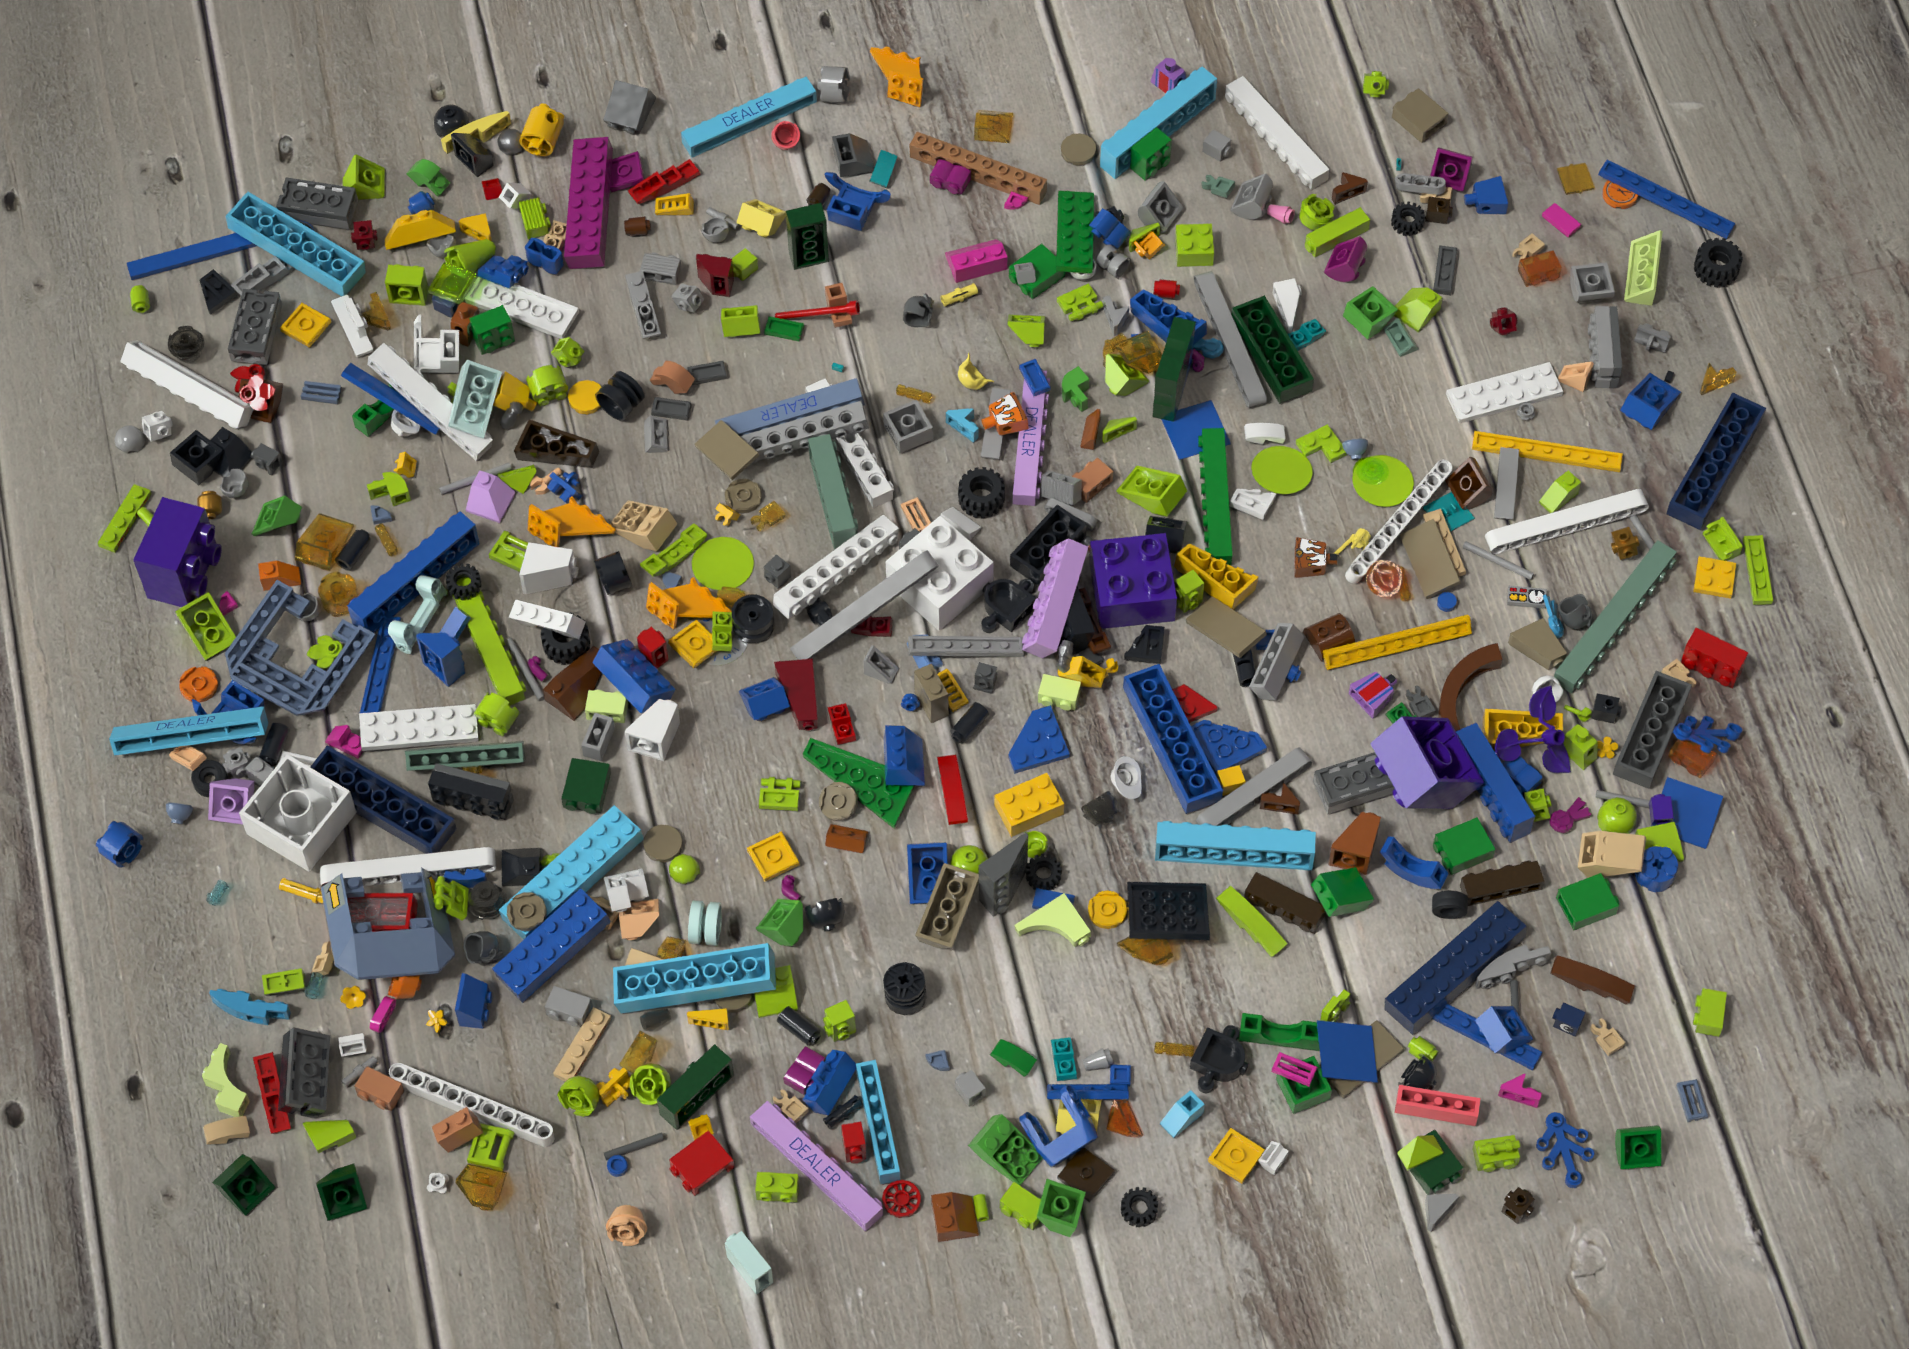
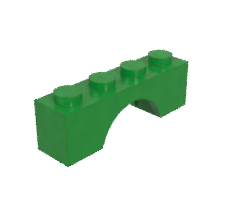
(371, 417)
(1259, 1030)

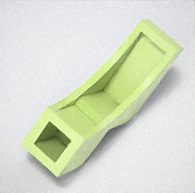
(230, 1100)

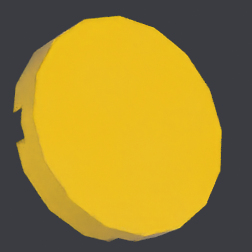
(582, 397)
(1107, 909)

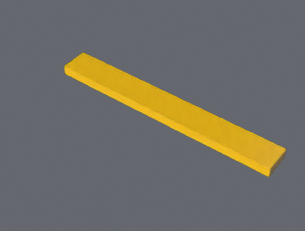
(1549, 451)
(1397, 642)

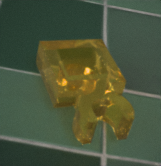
(769, 514)
(474, 769)

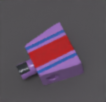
(1167, 75)
(1373, 692)

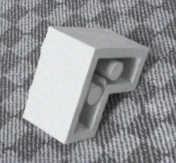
(625, 888)

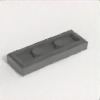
(1445, 270)

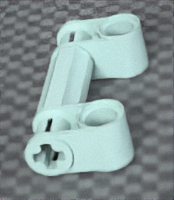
(404, 633)

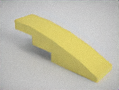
(482, 129)

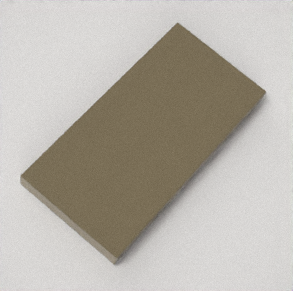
(1430, 559)
(1226, 627)
(1385, 1050)

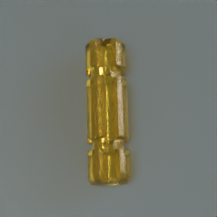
(914, 393)
(386, 539)
(1404, 591)
(1174, 1049)

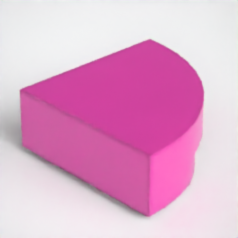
(1015, 201)
(227, 603)

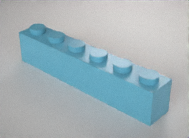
(878, 1122)

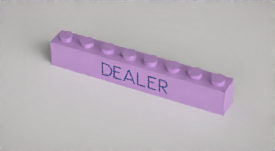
(1029, 447)
(816, 1165)

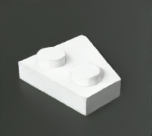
(1252, 502)

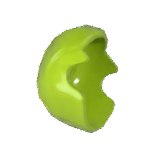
(1036, 843)
(684, 869)

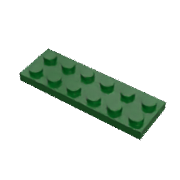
(1074, 234)

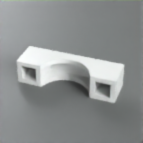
(551, 619)

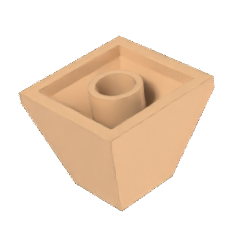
(638, 918)

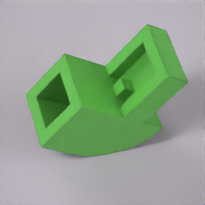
(428, 173)
(1073, 386)

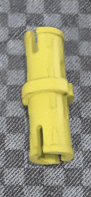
(948, 298)

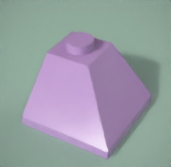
(489, 497)
(228, 799)

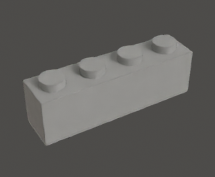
(1276, 661)

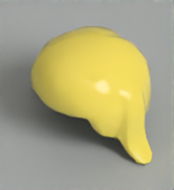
(970, 376)

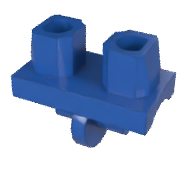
(557, 483)

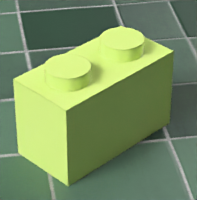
(1059, 692)
(606, 704)

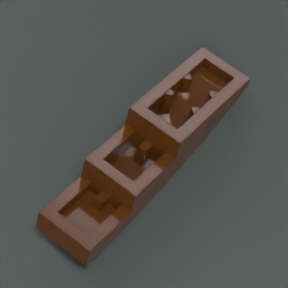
(1592, 978)

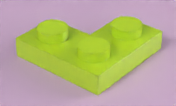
(1324, 440)
(1335, 1006)

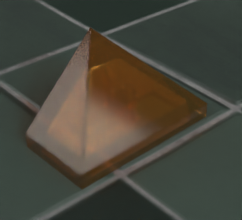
(1123, 1119)

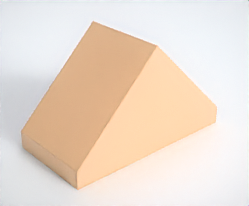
(1576, 375)

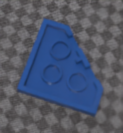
(1038, 742)
(1227, 745)

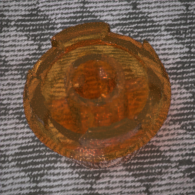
(1384, 578)

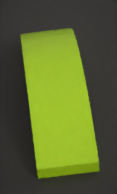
(676, 552)

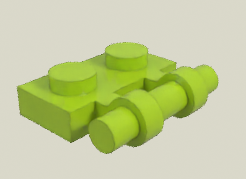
(1077, 299)
(779, 798)
(455, 900)

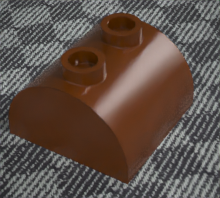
(1469, 485)
(1329, 634)

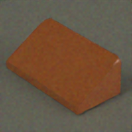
(1091, 430)
(846, 838)

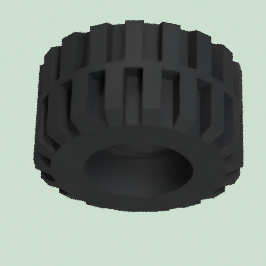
(1721, 251)
(981, 505)
(565, 651)

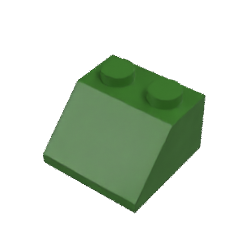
(1369, 312)
(1060, 1207)

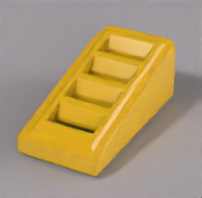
(682, 209)
(948, 679)
(709, 1018)

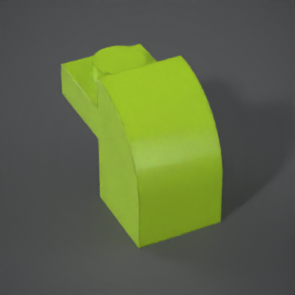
(391, 485)

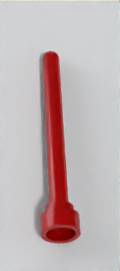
(851, 308)

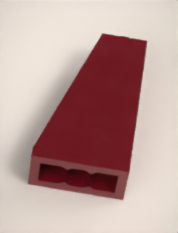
(799, 686)

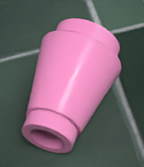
(1282, 213)

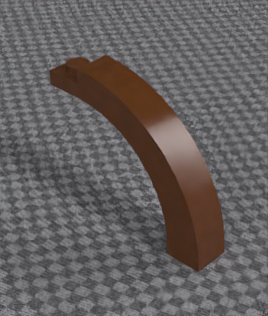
(1471, 666)

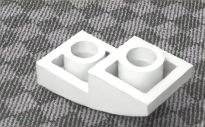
(1264, 431)

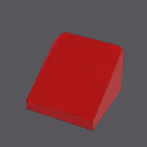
(492, 188)

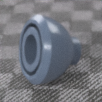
(1355, 448)
(178, 812)

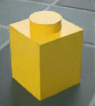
(1230, 779)

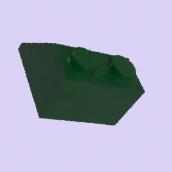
(244, 1184)

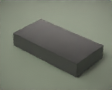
(708, 372)
(671, 408)

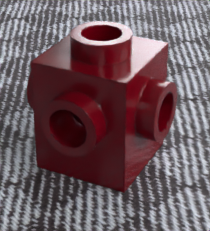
(364, 235)
(1507, 325)

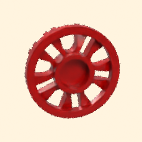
(901, 1198)

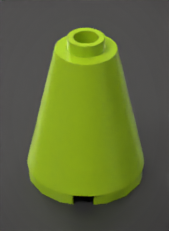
(470, 255)

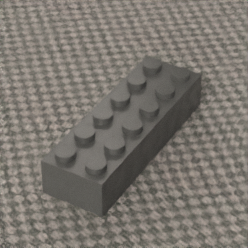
(1652, 729)

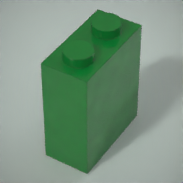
(1045, 271)
(1463, 846)
(1342, 892)
(1587, 901)

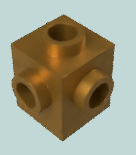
(1624, 543)

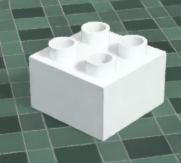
(956, 580)
(298, 812)

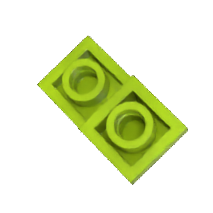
(721, 631)

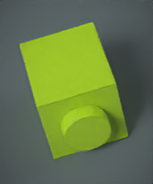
(744, 264)

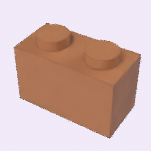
(1094, 478)
(378, 1089)
(457, 1129)

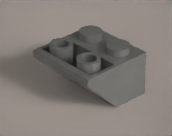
(852, 155)

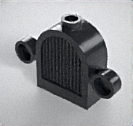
(1007, 603)
(1218, 1058)

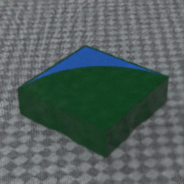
(1173, 369)

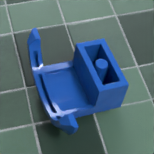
(852, 203)
(234, 698)

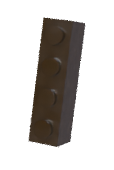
(1502, 883)
(1284, 903)

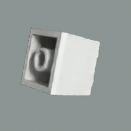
(547, 568)
(654, 730)

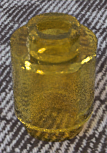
(730, 595)

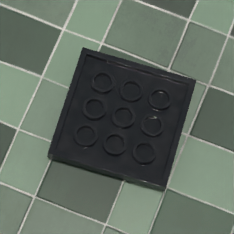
(1168, 911)

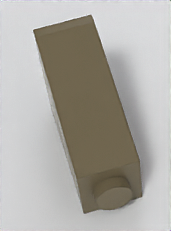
(1539, 644)

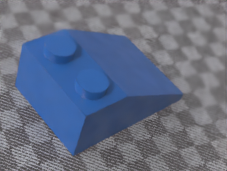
(1650, 401)
(924, 867)

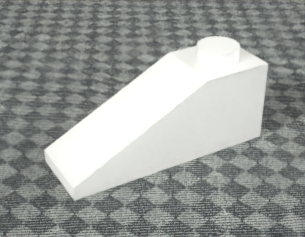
(1287, 298)

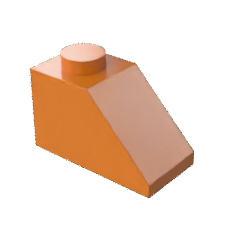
(278, 570)

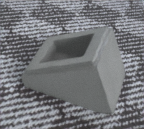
(1025, 273)

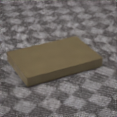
(726, 450)

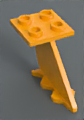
(902, 75)
(565, 521)
(683, 601)

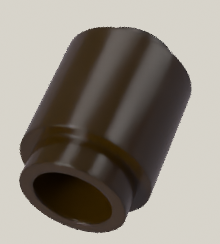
(819, 194)

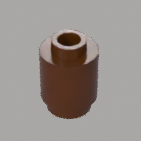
(637, 226)

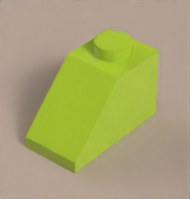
(1561, 492)

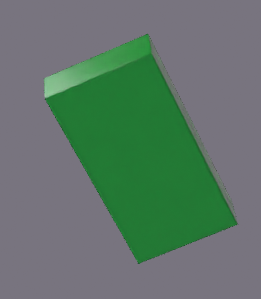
(784, 328)

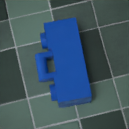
(829, 1082)

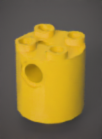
(541, 130)

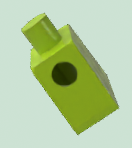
(1581, 746)

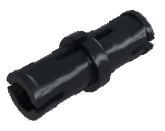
(842, 1112)

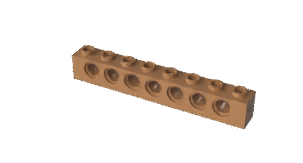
(983, 169)

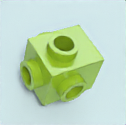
(1370, 79)
(568, 352)
(1538, 801)

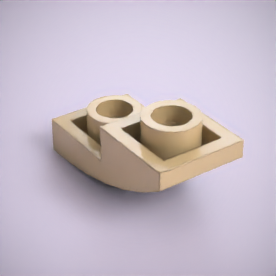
(556, 235)
(222, 1130)

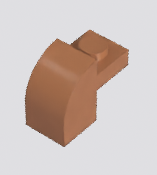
(837, 296)
(674, 376)

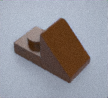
(1350, 187)
(1285, 803)

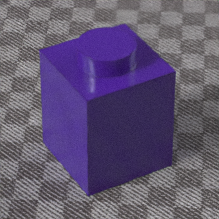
(1660, 809)

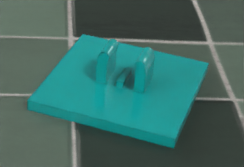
(1452, 512)

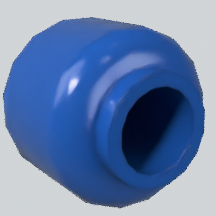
(420, 202)

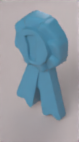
(1210, 348)
(1554, 622)

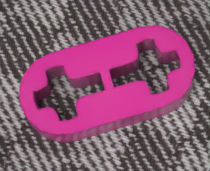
(382, 1014)

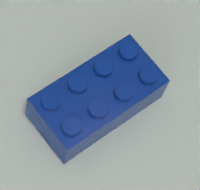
(633, 674)

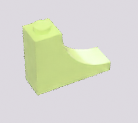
(1057, 917)

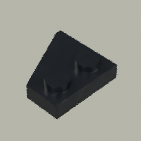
(216, 291)
(1147, 645)

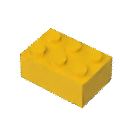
(1029, 804)

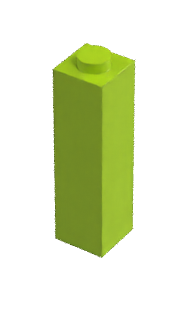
(1336, 232)

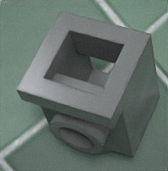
(266, 458)
(985, 677)

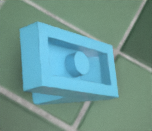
(961, 421)

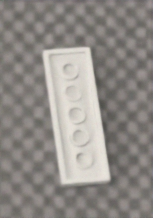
(524, 306)
(1504, 392)
(418, 727)

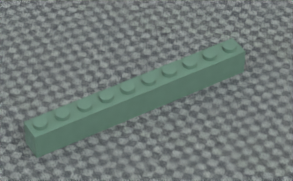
(1615, 616)

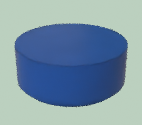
(1446, 601)
(617, 1166)

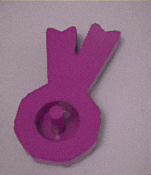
(1563, 821)

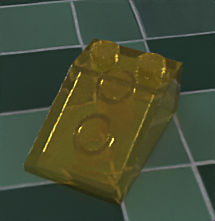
(323, 541)

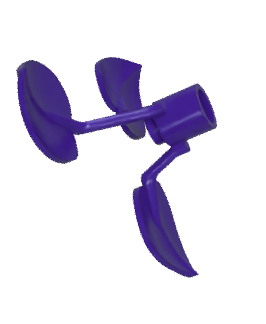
(1555, 758)

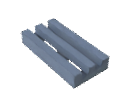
(321, 389)
(1695, 1116)

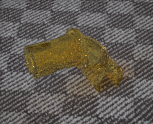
(1109, 346)

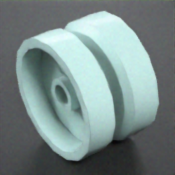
(705, 923)

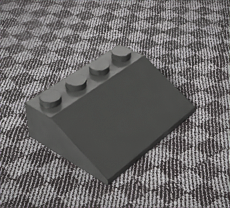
(1002, 875)

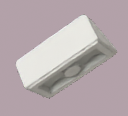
(961, 523)

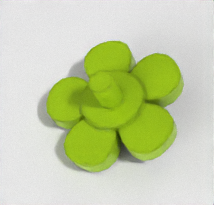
(547, 859)

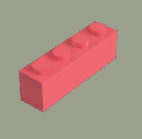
(1437, 1105)

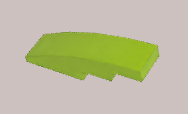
(1251, 920)

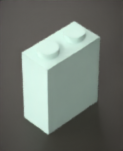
(748, 1262)

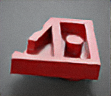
(1193, 704)

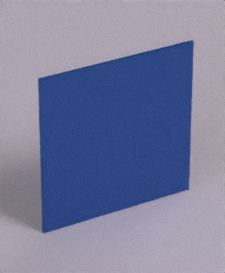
(1189, 426)
(1692, 811)
(1347, 1051)

